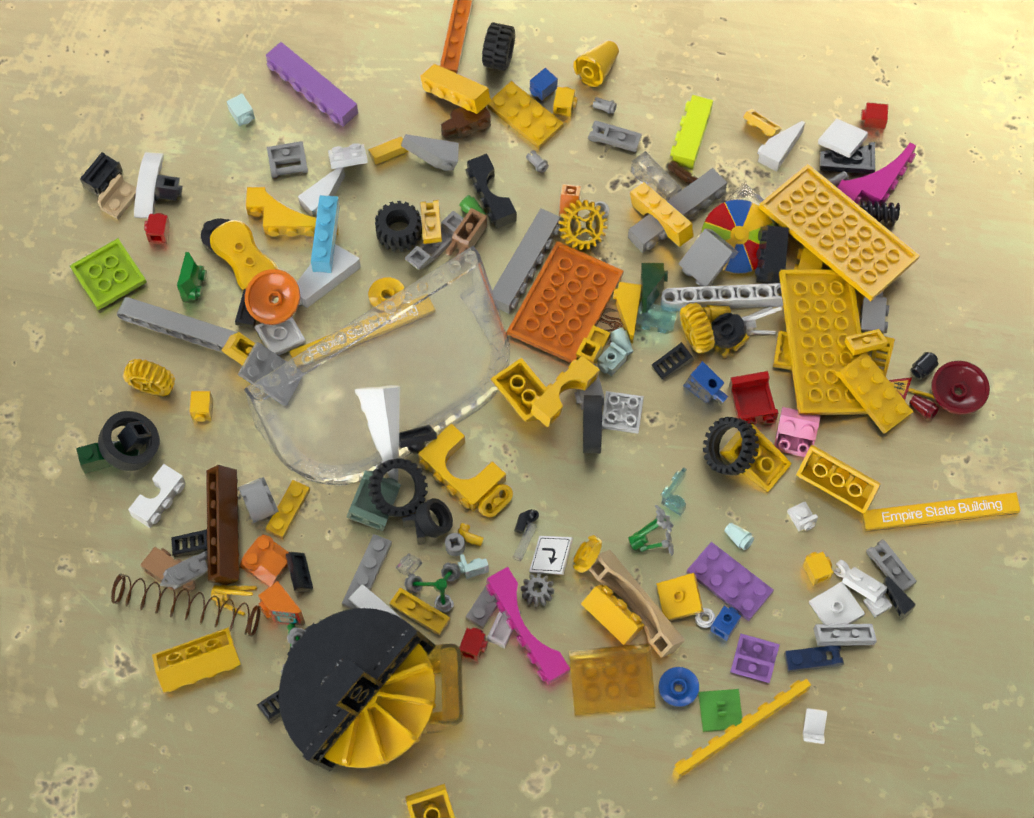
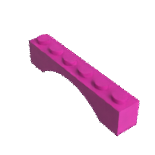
(549, 661)

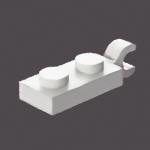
(860, 581)

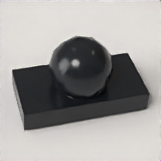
(416, 438)

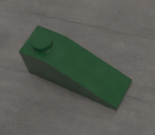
(652, 283)
(92, 459)

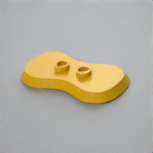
(236, 245)

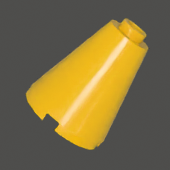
(596, 63)

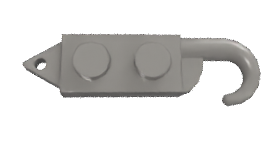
(185, 571)

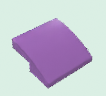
(755, 658)

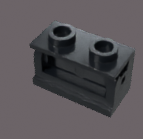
(100, 174)

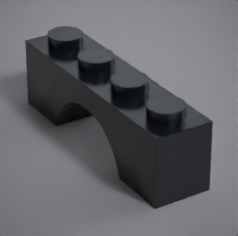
(499, 208)

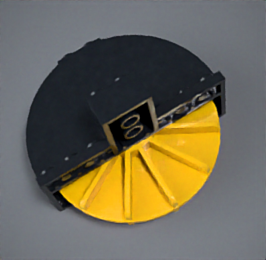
(357, 689)

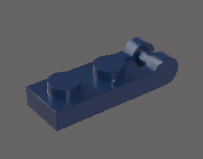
(813, 658)

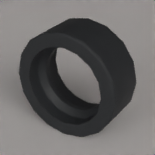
(426, 522)

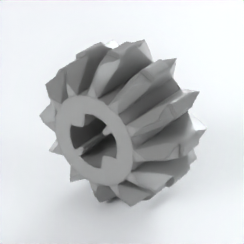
(538, 582)

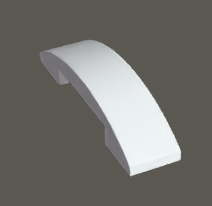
(146, 183)

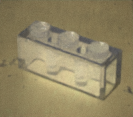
(651, 173)

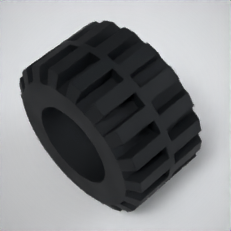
(498, 46)
(398, 213)

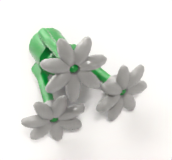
(639, 538)

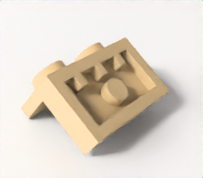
(117, 197)

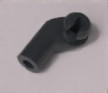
(524, 518)

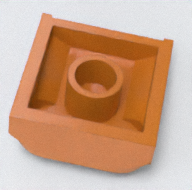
(265, 560)

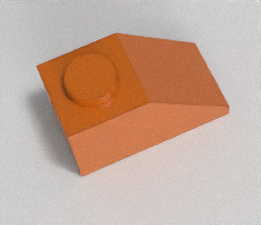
(569, 195)

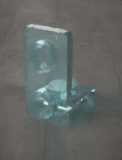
(675, 502)

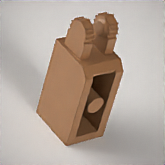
(468, 232)
(158, 562)

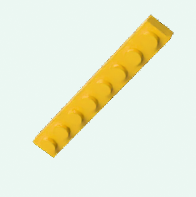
(734, 732)

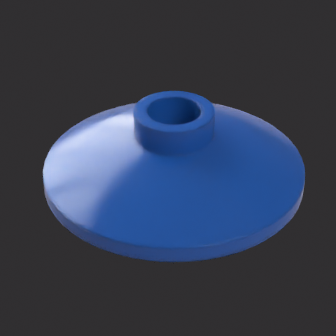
(678, 677)

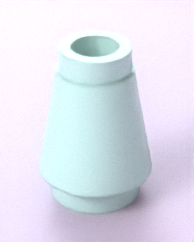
(621, 338)
(741, 537)

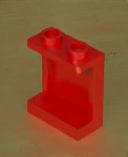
(753, 398)

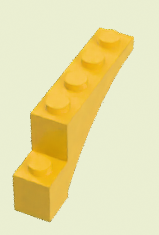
(277, 217)

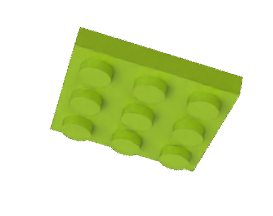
(108, 274)

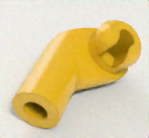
(469, 537)

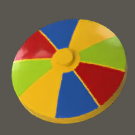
(739, 226)

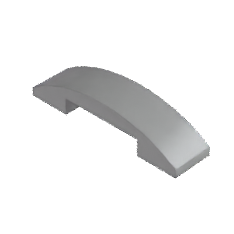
(426, 253)

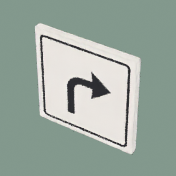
(551, 555)

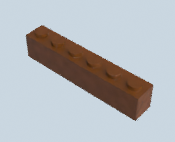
(222, 525)

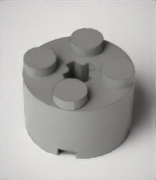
(258, 499)

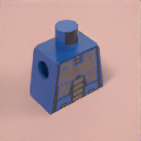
(706, 384)

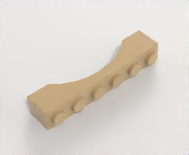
(659, 630)

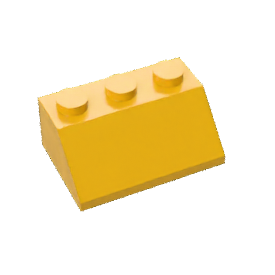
(519, 387)

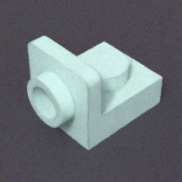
(474, 568)

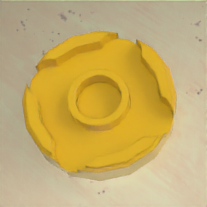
(587, 554)

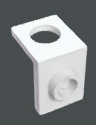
(814, 726)

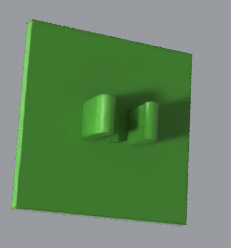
(720, 709)

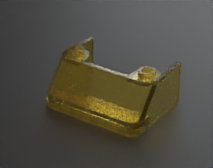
(447, 661)

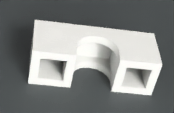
(149, 510)

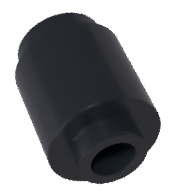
(924, 365)

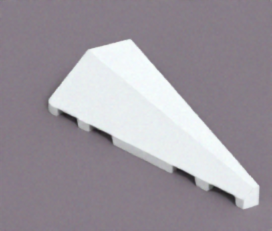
(382, 412)

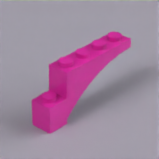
(878, 184)

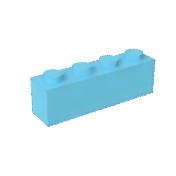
(325, 234)

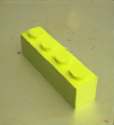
(692, 131)

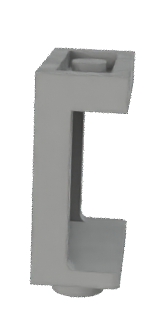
(707, 257)

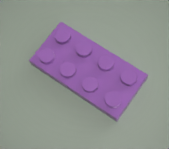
(730, 581)

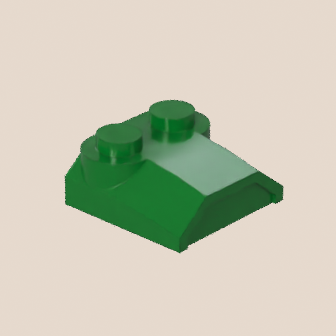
(191, 279)

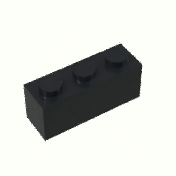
(771, 253)

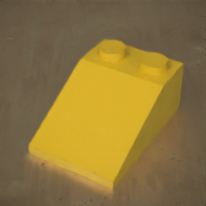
(768, 464)
(430, 803)

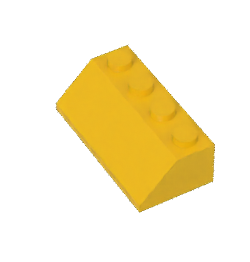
(838, 479)
(196, 660)

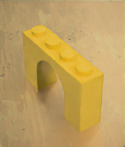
(469, 491)

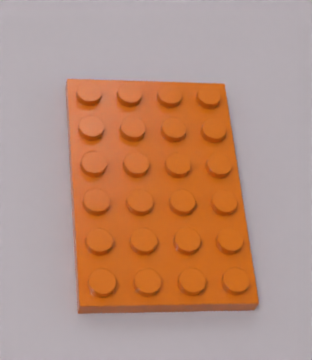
(565, 302)

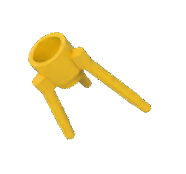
(223, 593)

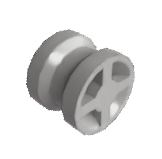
(457, 548)

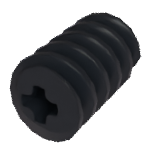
(882, 212)

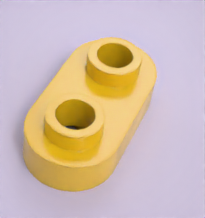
(495, 502)

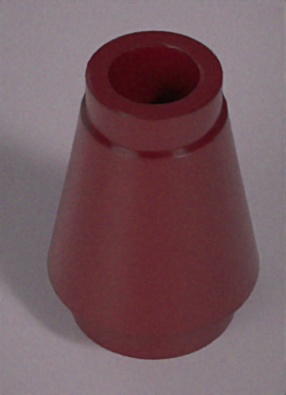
(925, 407)

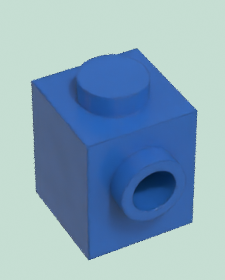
(543, 84)
(725, 622)

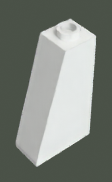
(317, 284)

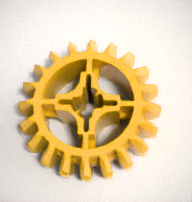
(577, 230)
(697, 328)
(149, 377)

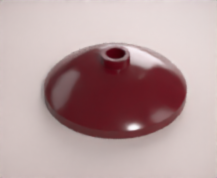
(966, 379)

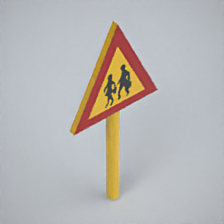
(902, 386)

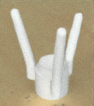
(751, 323)

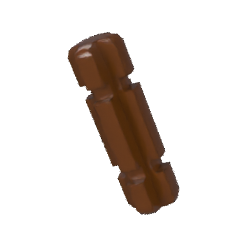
(681, 172)

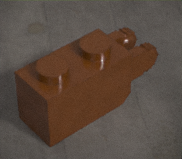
(465, 122)

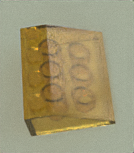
(611, 679)

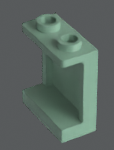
(362, 508)

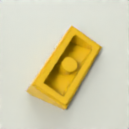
(387, 150)

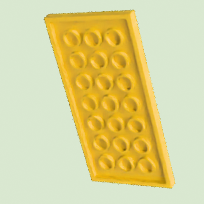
(839, 232)
(818, 318)

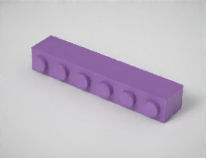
(311, 84)

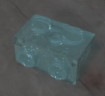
(658, 317)

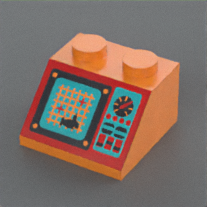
(279, 606)

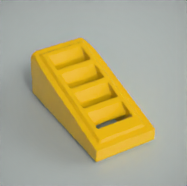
(886, 357)

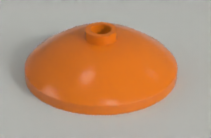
(264, 289)

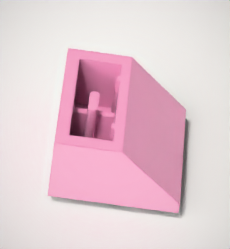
(796, 432)

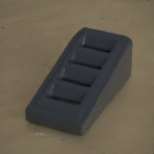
(668, 356)
(201, 536)
(899, 599)
(269, 701)

